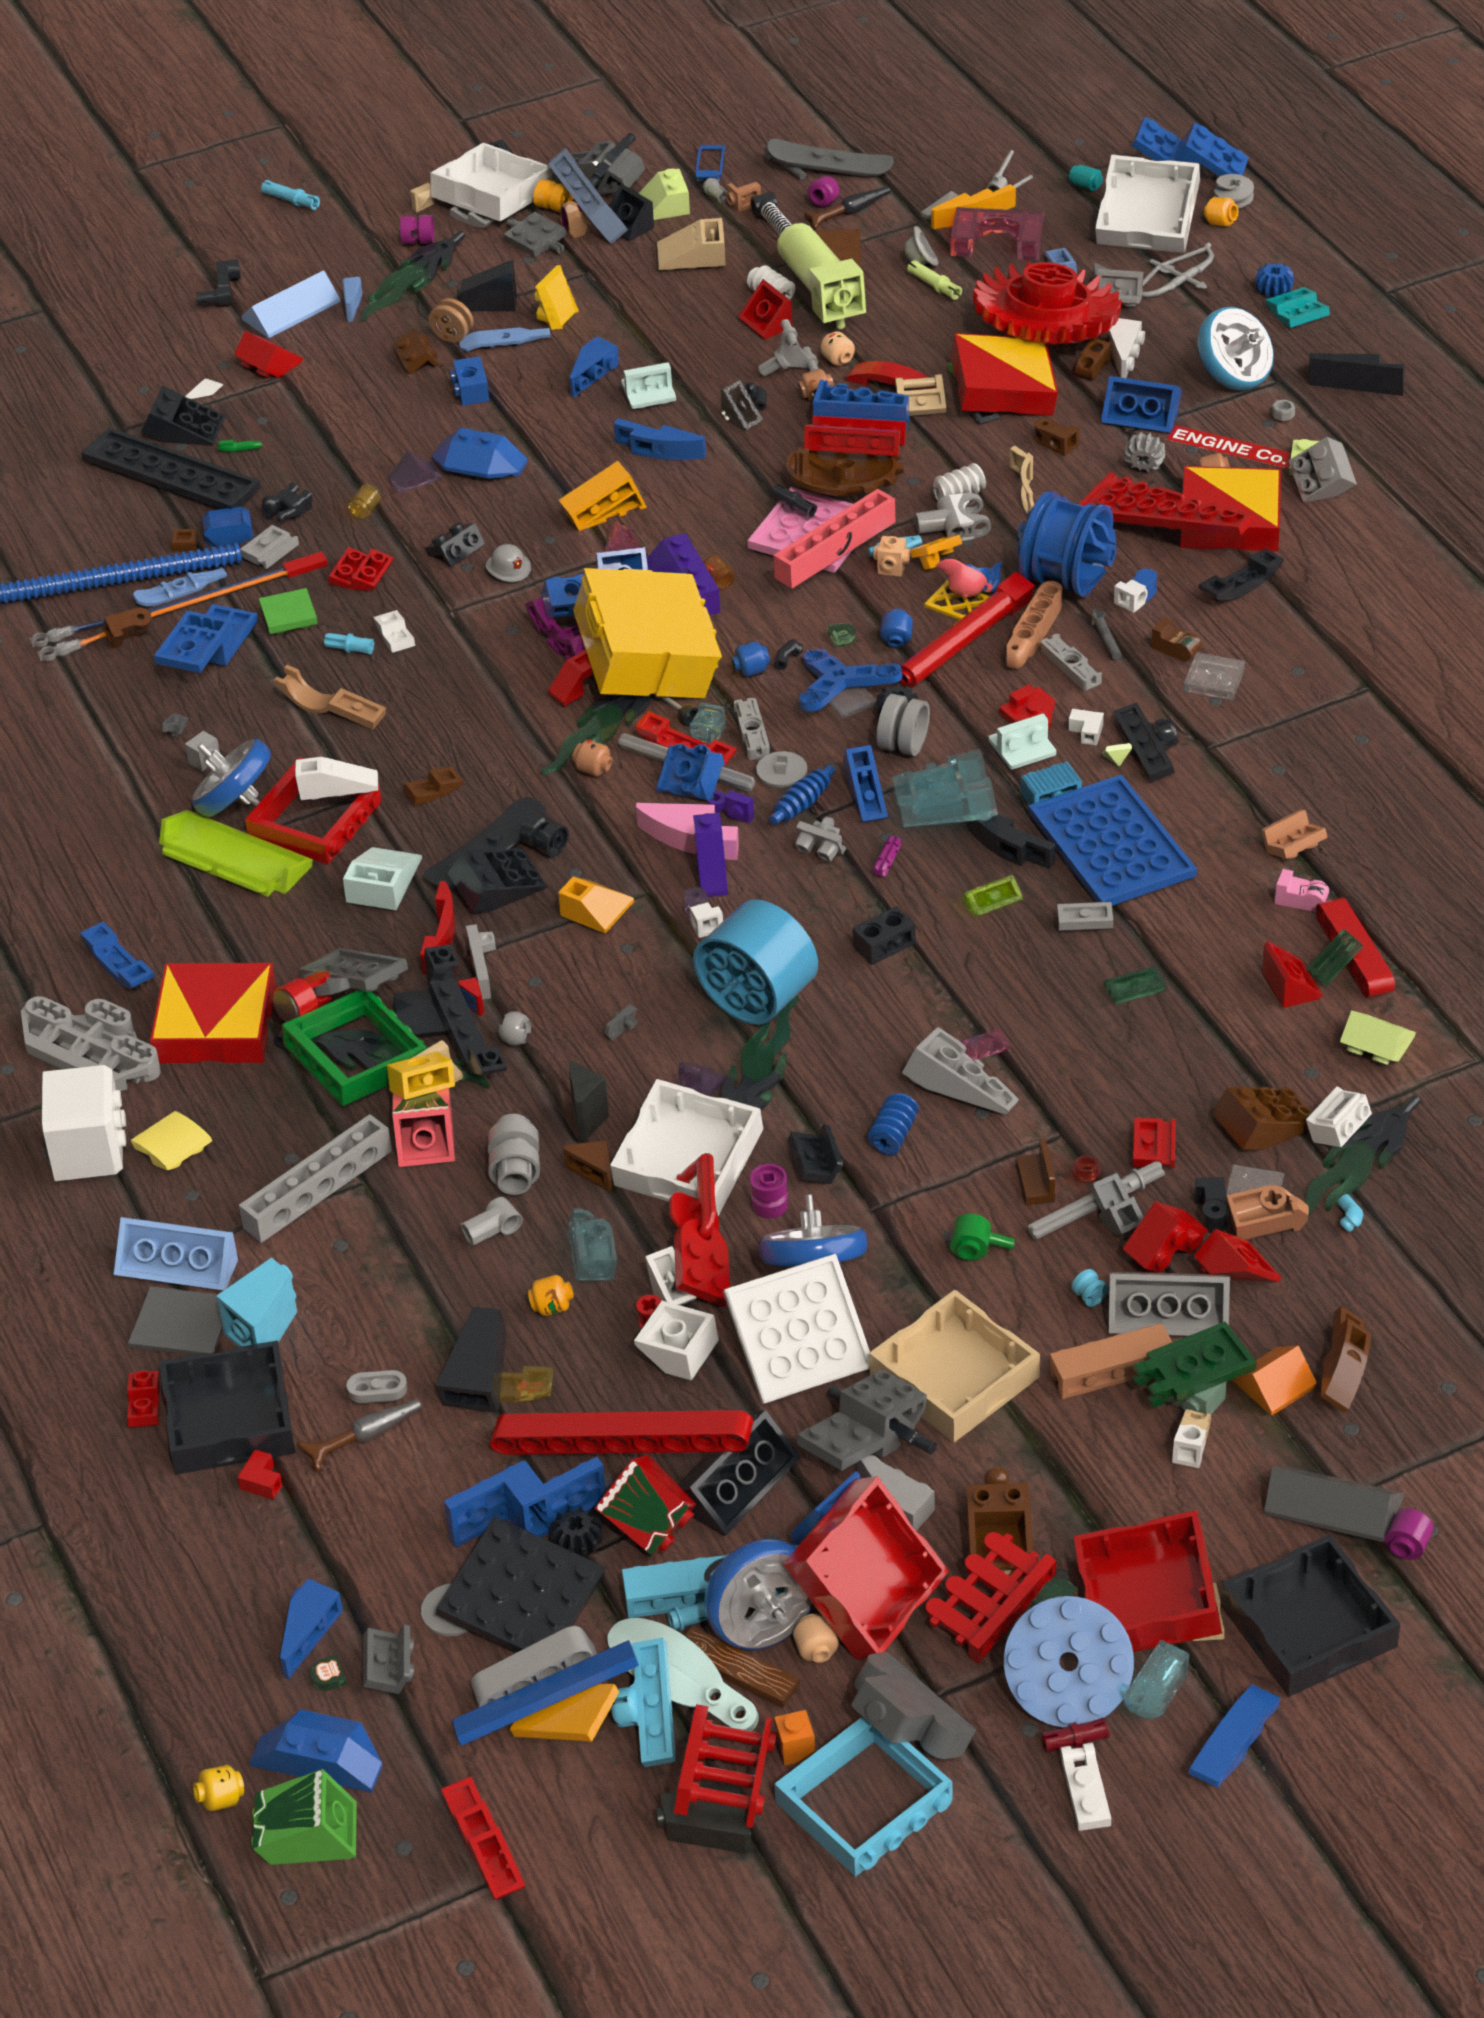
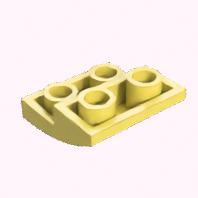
(171, 1141)

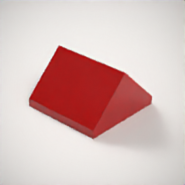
(766, 310)
(1288, 977)

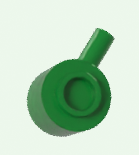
(972, 1237)

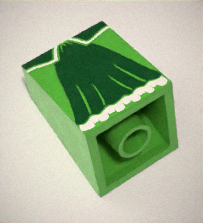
(304, 1821)

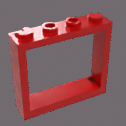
(261, 821)

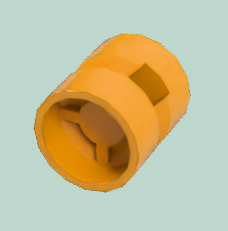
(551, 195)

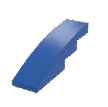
(1234, 1735)

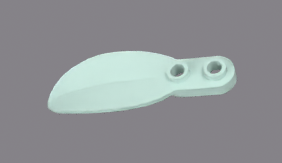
(690, 1672)

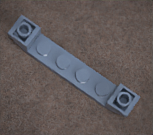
(587, 196)

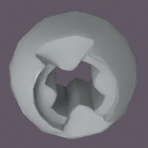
(514, 1028)

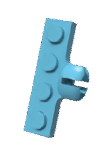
(649, 1703)

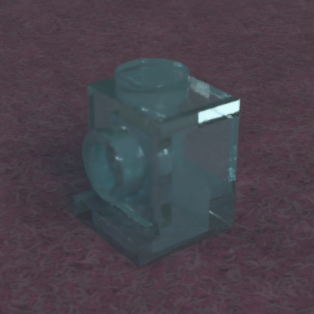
(708, 723)

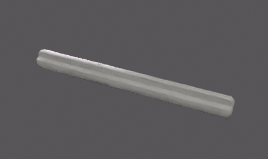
(659, 753)

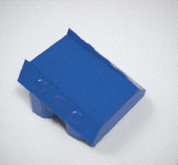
(227, 526)
(690, 771)

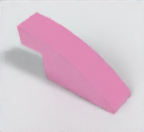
(675, 826)

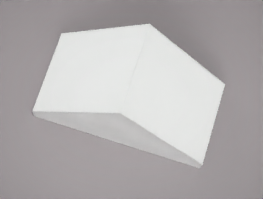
(663, 1279)

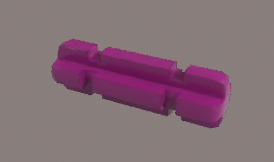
(887, 856)

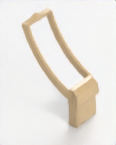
(1023, 464)

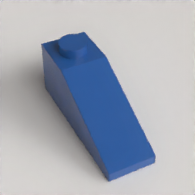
(865, 783)
(309, 1617)

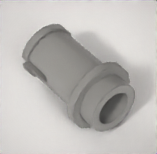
(712, 187)

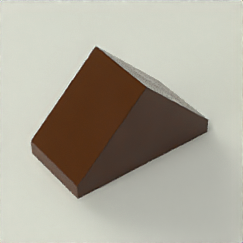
(590, 1162)

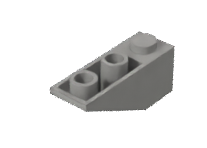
(913, 1497)

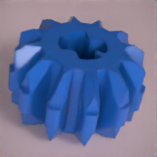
(1274, 279)

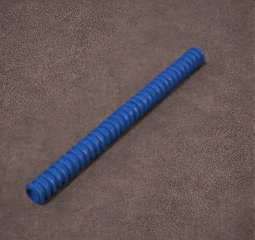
(120, 573)

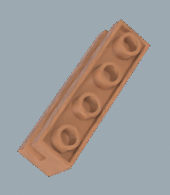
(1104, 1361)

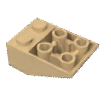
(693, 246)

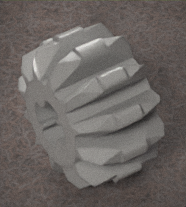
(1145, 452)

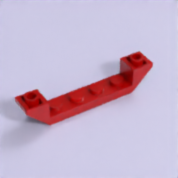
(569, 681)

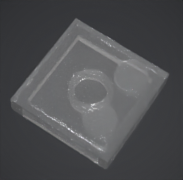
(1214, 676)

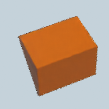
(1278, 1379)

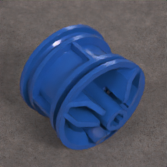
(1066, 543)

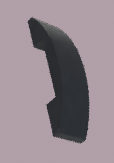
(1259, 569)

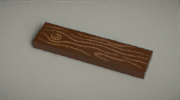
(746, 1669)

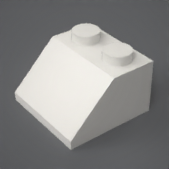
(678, 1339)

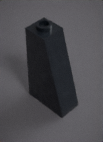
(476, 1363)

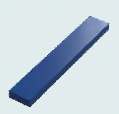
(545, 1692)

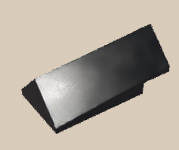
(1356, 373)

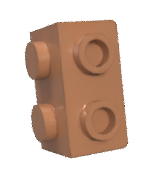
(1292, 835)

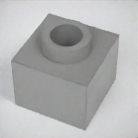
(194, 755)

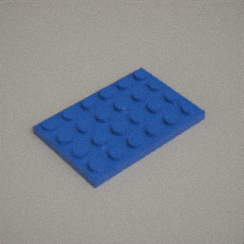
(1112, 841)

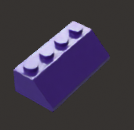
(679, 556)

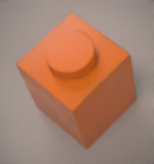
(794, 1737)

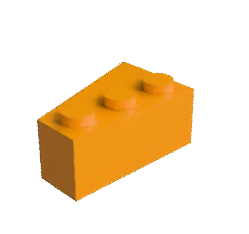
(602, 497)

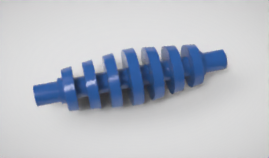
(801, 795)

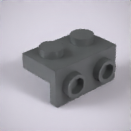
(387, 1659)

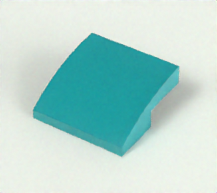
(1297, 307)

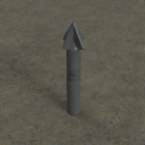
(794, 170)
(1098, 620)

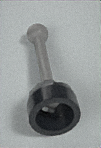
(683, 712)

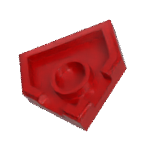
(1028, 703)

